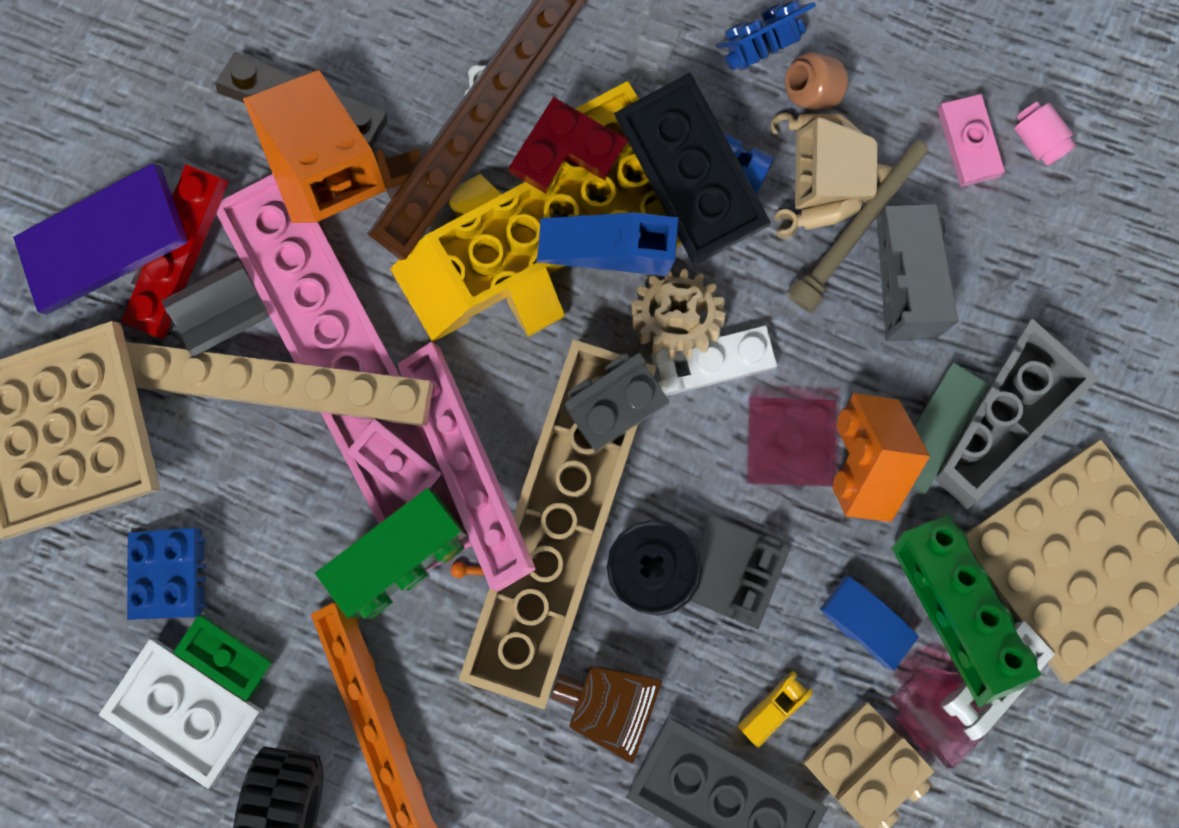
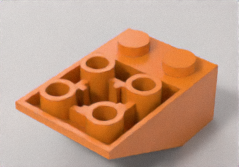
(313, 148)

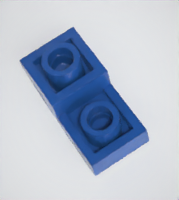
(869, 622)

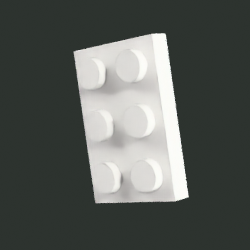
(180, 713)

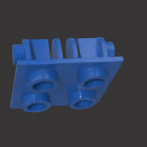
(778, 31)
(164, 574)

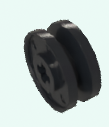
(655, 542)

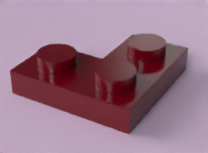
(563, 136)

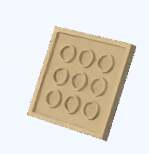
(70, 431)
(1080, 560)

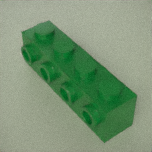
(966, 610)

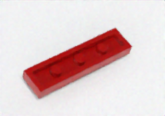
(196, 202)

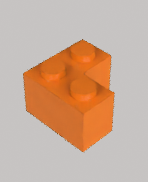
(882, 457)

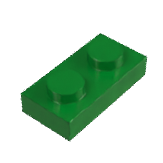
(224, 657)

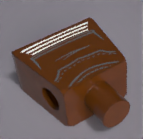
(610, 707)

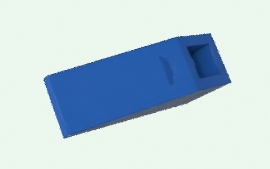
(610, 242)

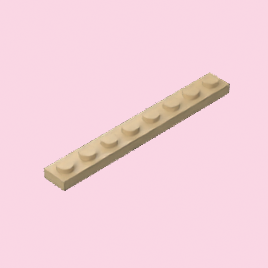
(281, 384)

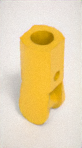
(769, 715)

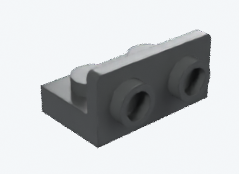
(615, 401)

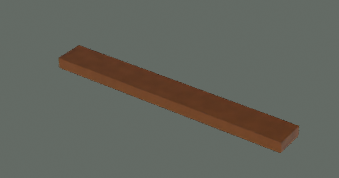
(472, 125)

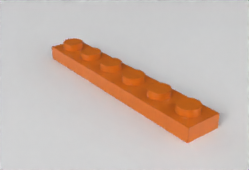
(372, 719)

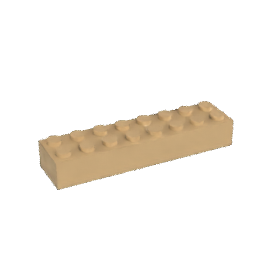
(562, 524)

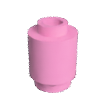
(1044, 133)

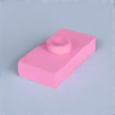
(971, 140)
(393, 462)

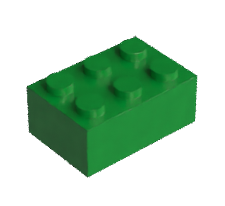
(393, 556)

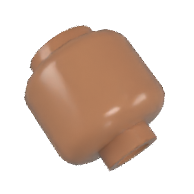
(816, 81)

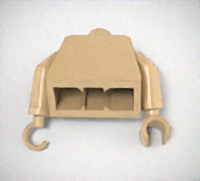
(833, 170)

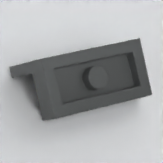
(215, 308)

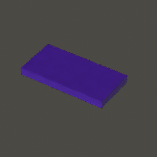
(100, 239)

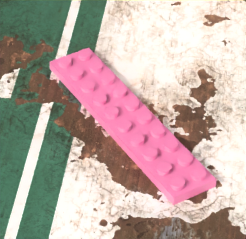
(319, 320)

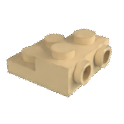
(869, 768)

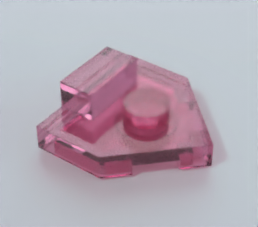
(927, 720)

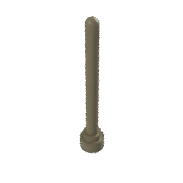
(808, 290)

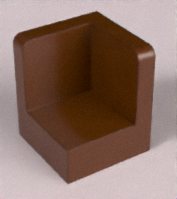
(396, 168)

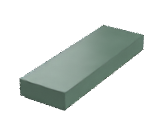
(946, 418)

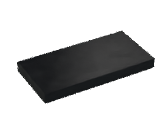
(692, 168)

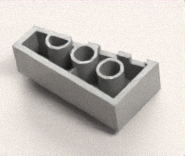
(1022, 403)

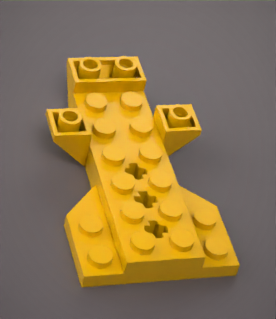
(495, 238)

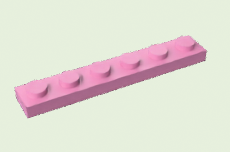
(469, 473)

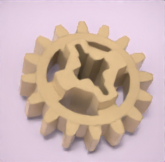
(678, 314)

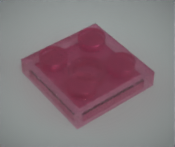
(791, 442)

